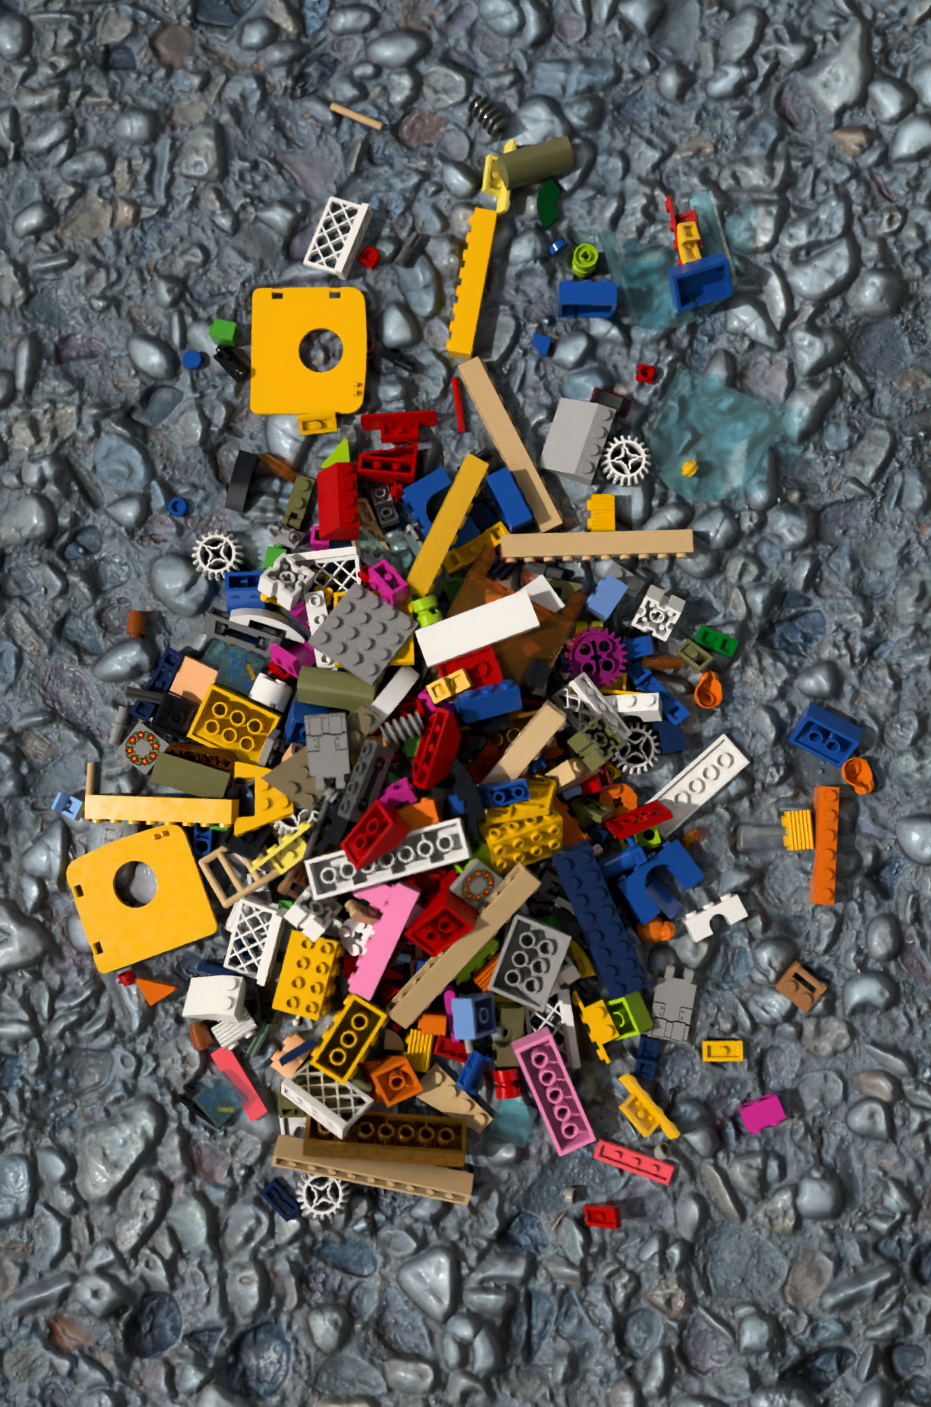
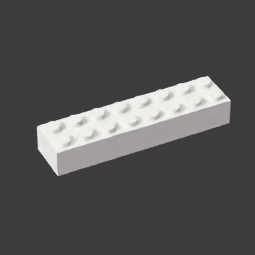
(418, 852)

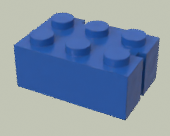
(701, 281)
(592, 298)
(510, 500)

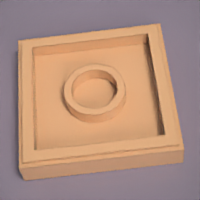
(193, 679)

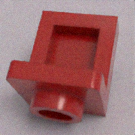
(276, 673)

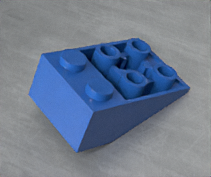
(243, 591)

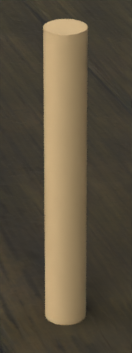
(356, 116)
(90, 782)

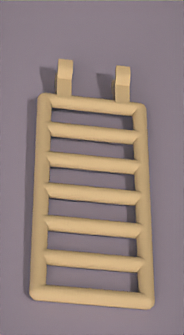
(259, 881)

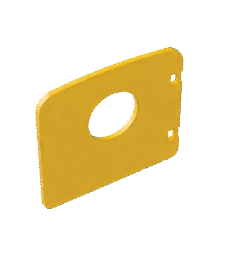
(278, 327)
(171, 919)

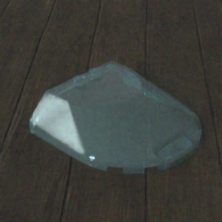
(717, 429)

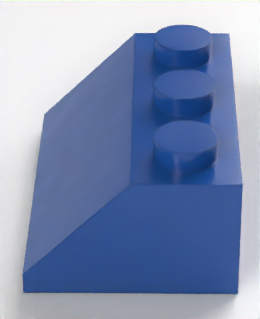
(488, 701)
(295, 726)
(826, 735)

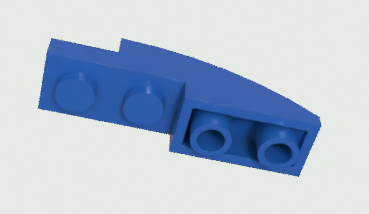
(495, 794)

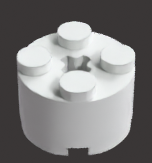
(271, 692)
(354, 936)

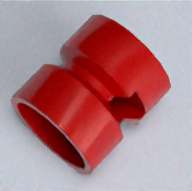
(507, 1082)

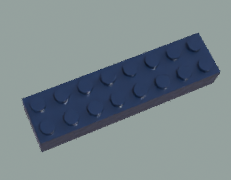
(599, 919)

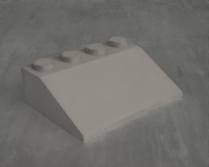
(576, 439)
(529, 962)

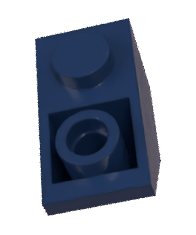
(669, 737)

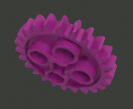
(614, 655)

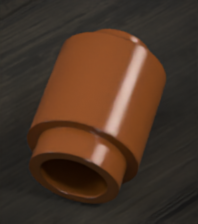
(136, 624)
(200, 1035)

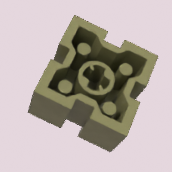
(596, 742)

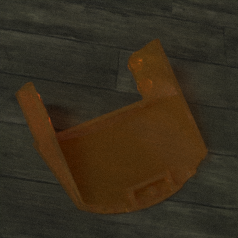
(540, 643)

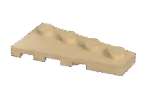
(446, 1096)

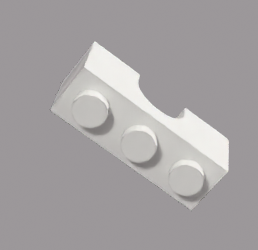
(646, 706)
(698, 922)

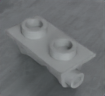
(285, 535)
(414, 537)

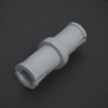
(119, 725)

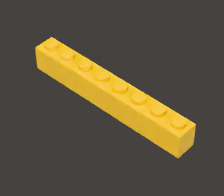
(472, 284)
(445, 526)
(161, 809)

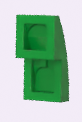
(716, 642)

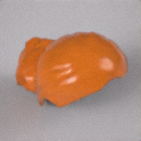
(709, 690)
(858, 774)
(656, 930)

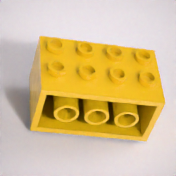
(522, 840)
(309, 975)
(349, 1037)

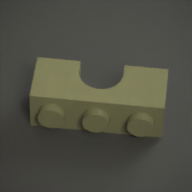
(510, 1016)

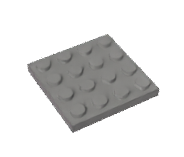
(363, 634)

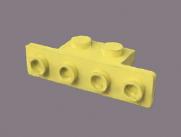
(493, 182)
(288, 852)

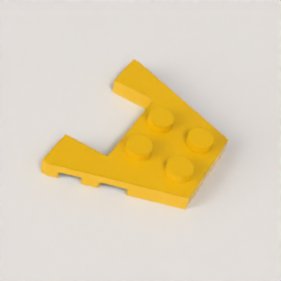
(541, 793)
(269, 802)

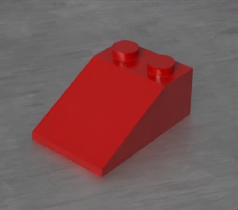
(374, 835)
(442, 923)

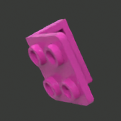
(294, 658)

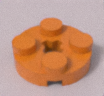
(620, 790)

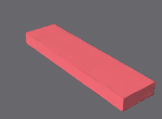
(229, 1063)
(633, 1161)

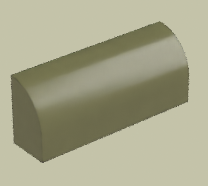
(535, 162)
(334, 689)
(191, 777)
(288, 1109)

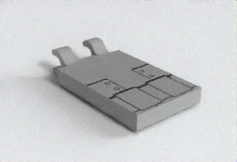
(327, 748)
(672, 1006)

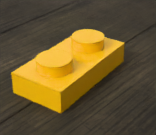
(317, 423)
(722, 1050)

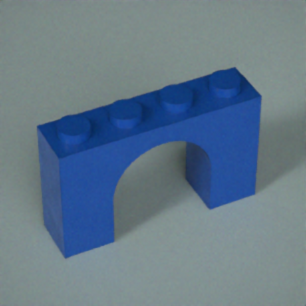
(421, 492)
(632, 887)

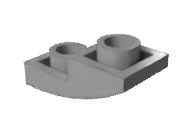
(384, 506)

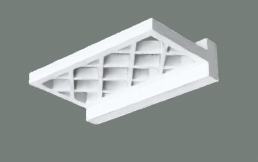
(353, 238)
(331, 556)
(594, 700)
(272, 941)
(567, 1022)
(318, 1110)

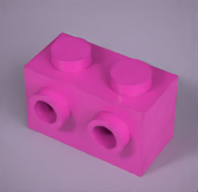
(388, 583)
(761, 1113)

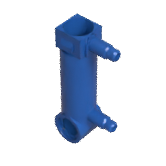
(623, 860)

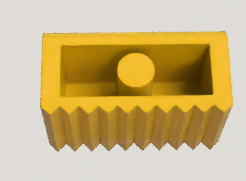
(602, 513)
(798, 830)
(419, 1049)

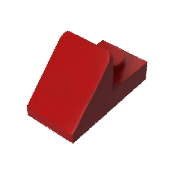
(603, 1215)

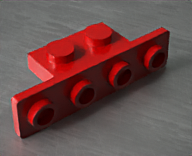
(681, 218)
(399, 425)

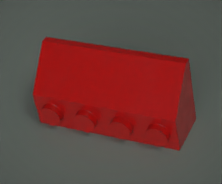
(338, 502)

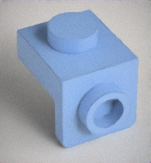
(69, 806)

